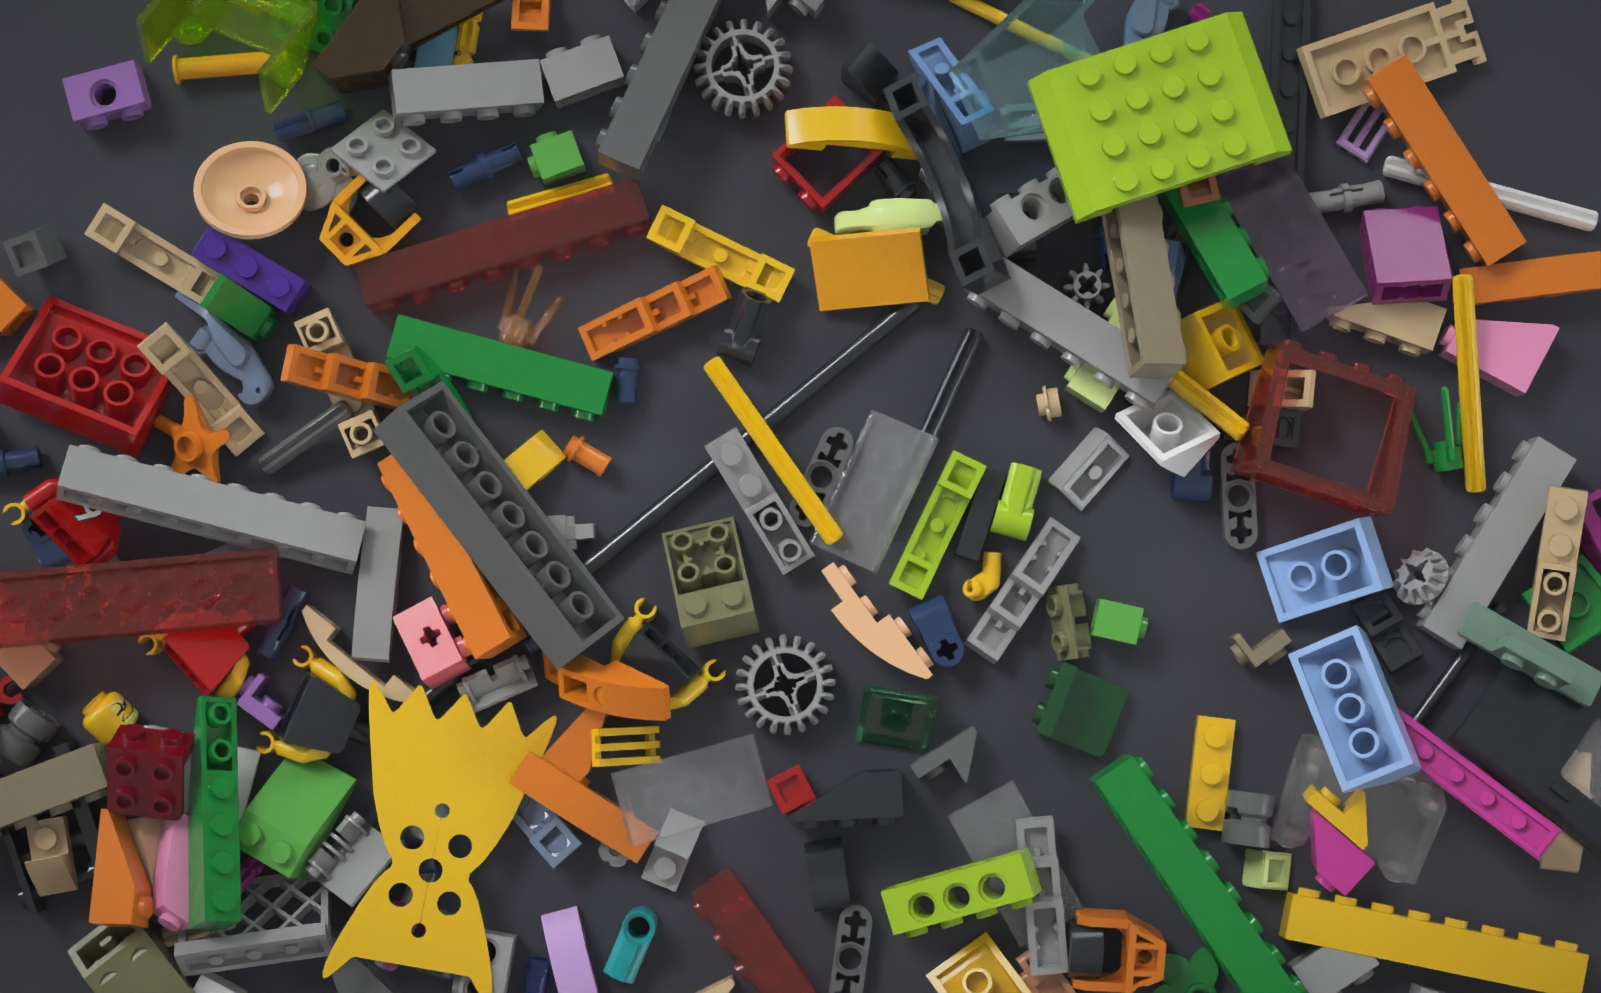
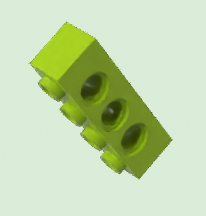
(1013, 868)

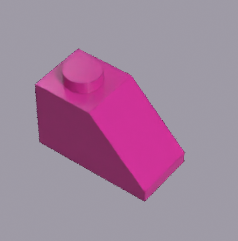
(1335, 856)

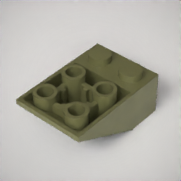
(710, 582)
(128, 962)

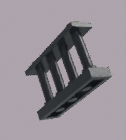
(85, 835)

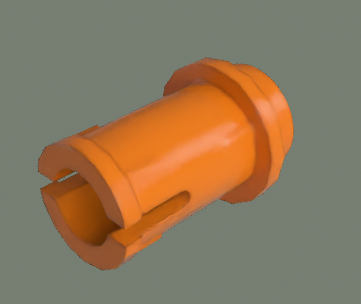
(586, 455)

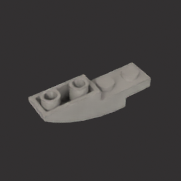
(759, 500)

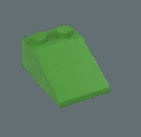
(294, 814)

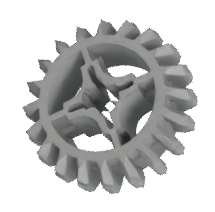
(734, 39)
(755, 696)

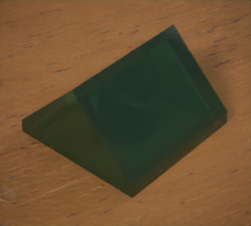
(896, 718)

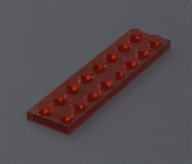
(140, 597)

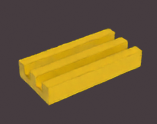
(649, 745)

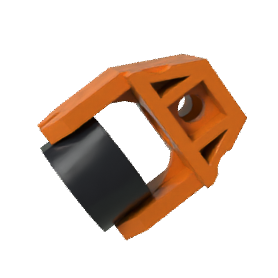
(1086, 951)

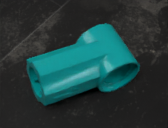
(630, 946)

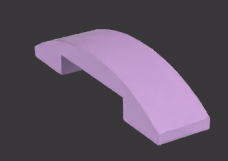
(568, 951)

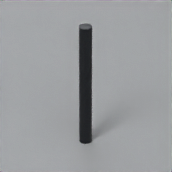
(1449, 675)

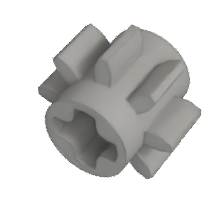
(1084, 277)

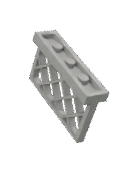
(261, 946)

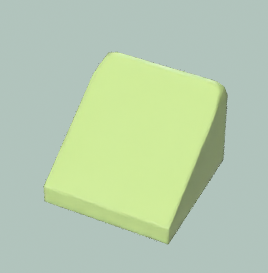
(1266, 869)

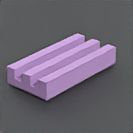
(1353, 148)

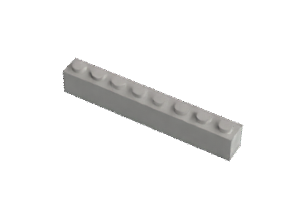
(210, 508)

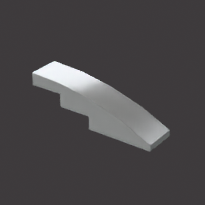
(378, 585)
(1022, 590)
(1046, 915)

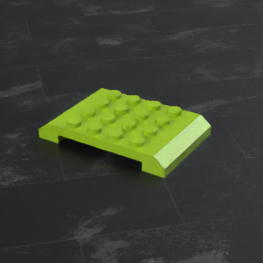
(1158, 114)

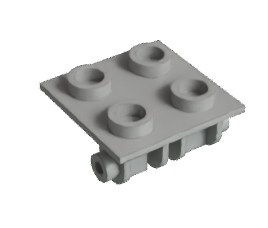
(381, 151)
(351, 861)

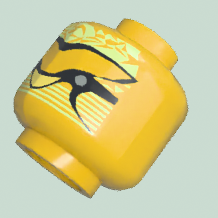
(106, 714)

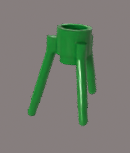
(1447, 453)

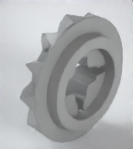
(1434, 570)

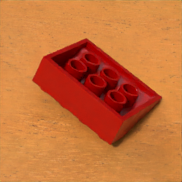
(86, 377)

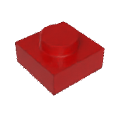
(791, 789)

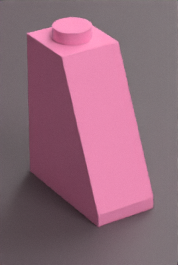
(1506, 351)
(171, 876)

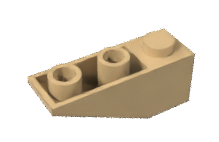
(1408, 325)

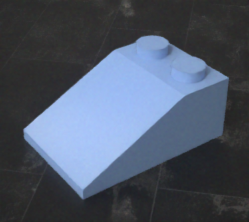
(1325, 569)

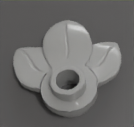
(321, 181)

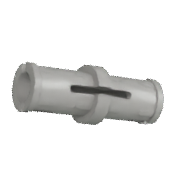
(1349, 197)

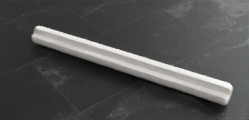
(1510, 198)

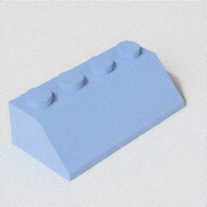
(1354, 711)

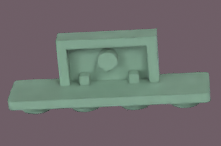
(1530, 654)

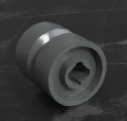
(25, 732)
(1248, 818)

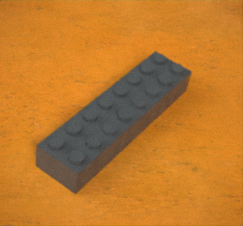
(498, 524)

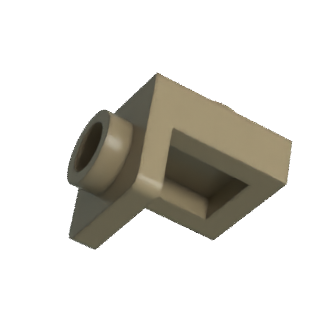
(1267, 650)

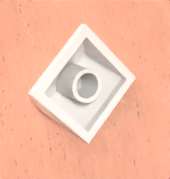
(1171, 432)

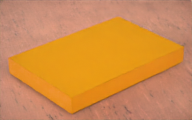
(869, 269)

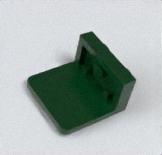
(1079, 709)

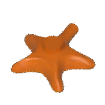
(194, 441)

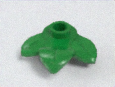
(1189, 976)

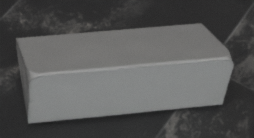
(1088, 468)

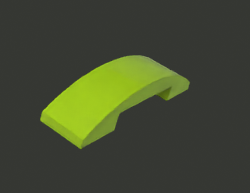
(937, 524)

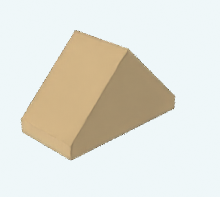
(1298, 389)

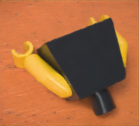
(659, 658)
(319, 715)

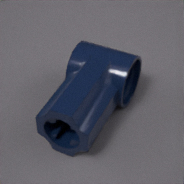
(1196, 484)

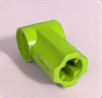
(1014, 510)

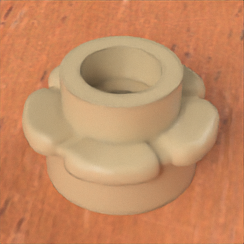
(1049, 403)

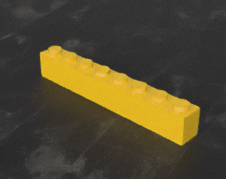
(1433, 944)

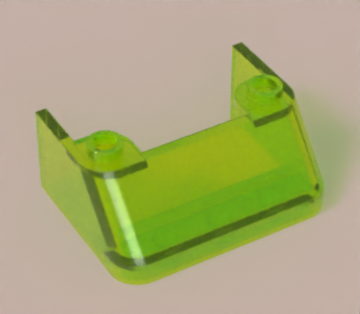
(271, 26)

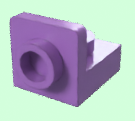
(263, 709)

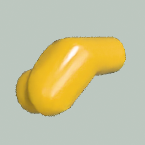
(987, 580)

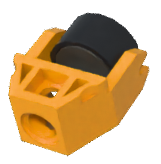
(392, 205)

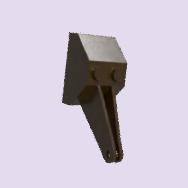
(384, 37)

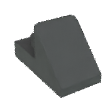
(956, 749)

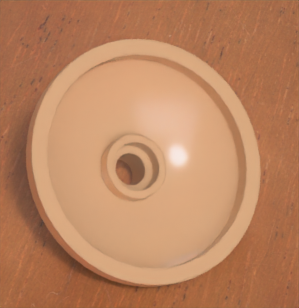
(246, 174)

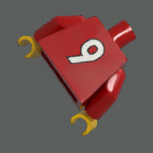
(80, 531)

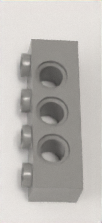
(1014, 229)

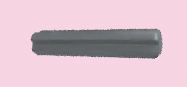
(305, 437)

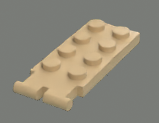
(1426, 34)

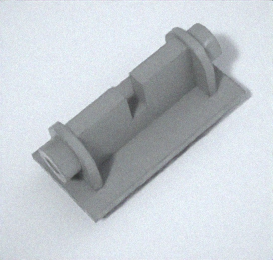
(510, 678)

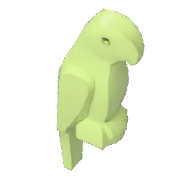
(889, 215)

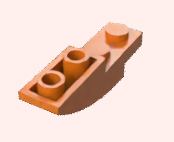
(610, 688)

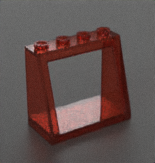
(1256, 446)

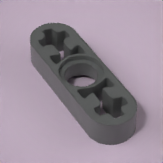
(841, 455)
(1224, 486)
(863, 931)

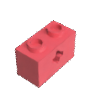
(417, 628)

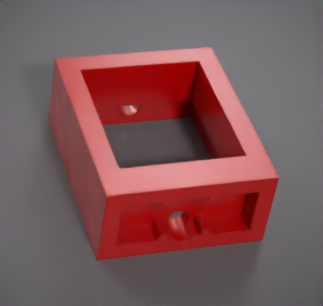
(808, 194)

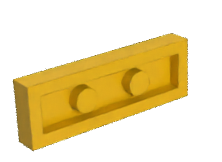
(1209, 772)

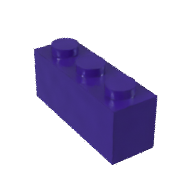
(252, 271)

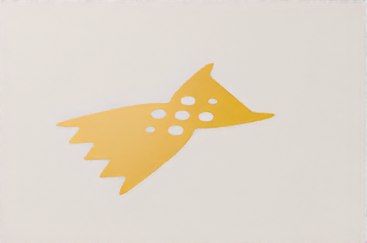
(413, 770)

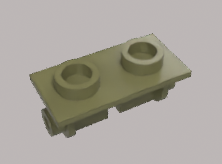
(1068, 639)

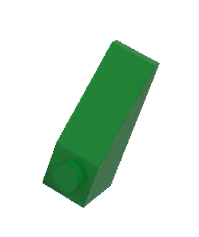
(240, 309)

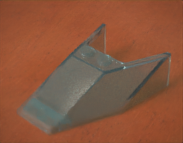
(1022, 46)

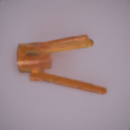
(516, 328)

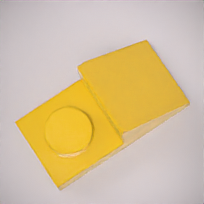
(1348, 818)

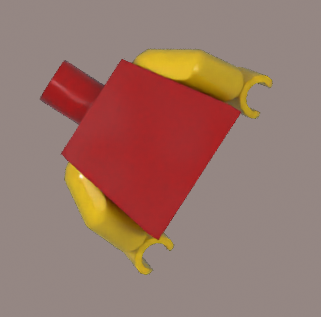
(209, 658)

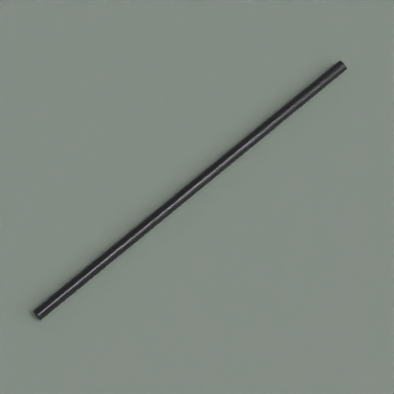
(708, 469)

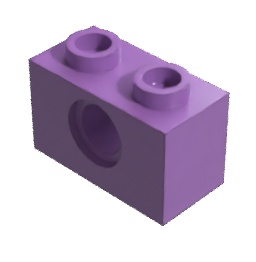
(86, 92)

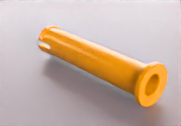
(217, 65)

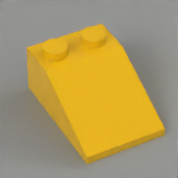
(977, 969)

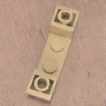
(324, 335)

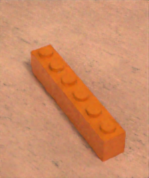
(1443, 161)
(470, 598)

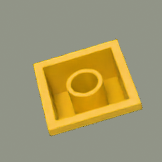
(1218, 345)

